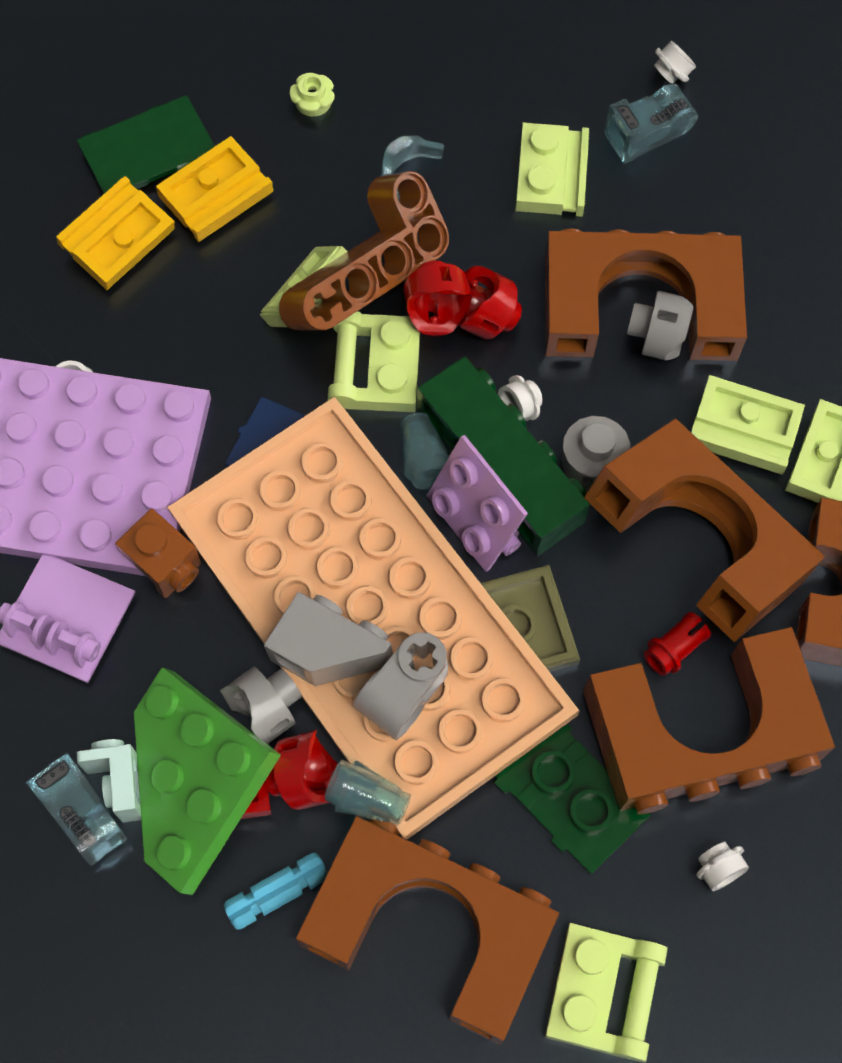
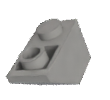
(324, 645)

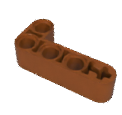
(362, 265)

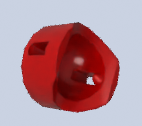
(440, 290)
(493, 307)
(301, 771)

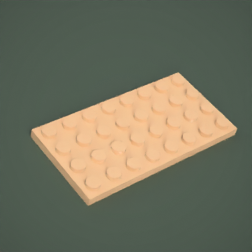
(336, 522)

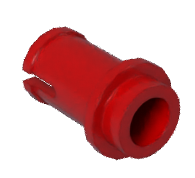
(666, 653)

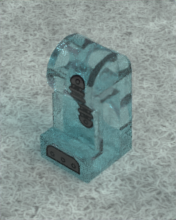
(649, 122)
(77, 808)

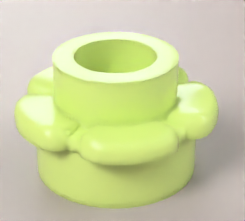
(312, 102)

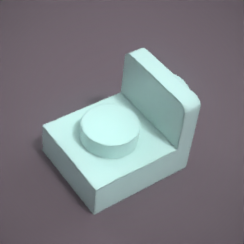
(122, 785)

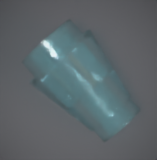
(422, 451)
(366, 794)

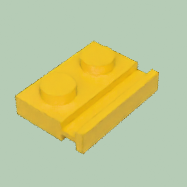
(214, 188)
(115, 232)

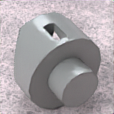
(661, 325)
(591, 446)
(263, 701)

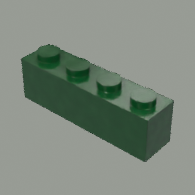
(467, 404)

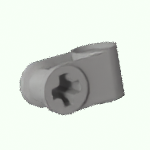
(397, 691)

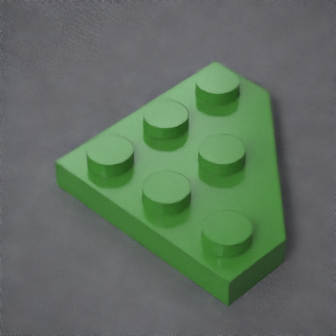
(193, 778)

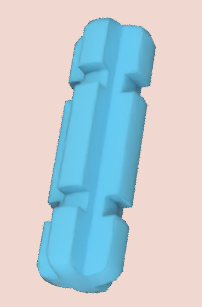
(275, 891)

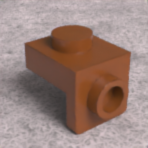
(160, 553)

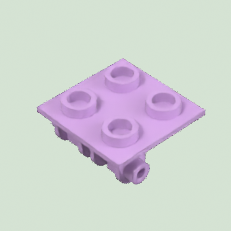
(477, 505)
(64, 617)

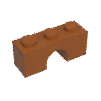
(821, 615)

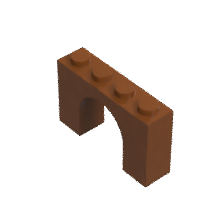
(699, 267)
(682, 472)
(652, 766)
(381, 864)

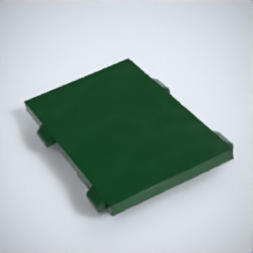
(146, 145)
(571, 799)

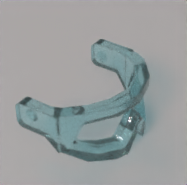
(414, 147)

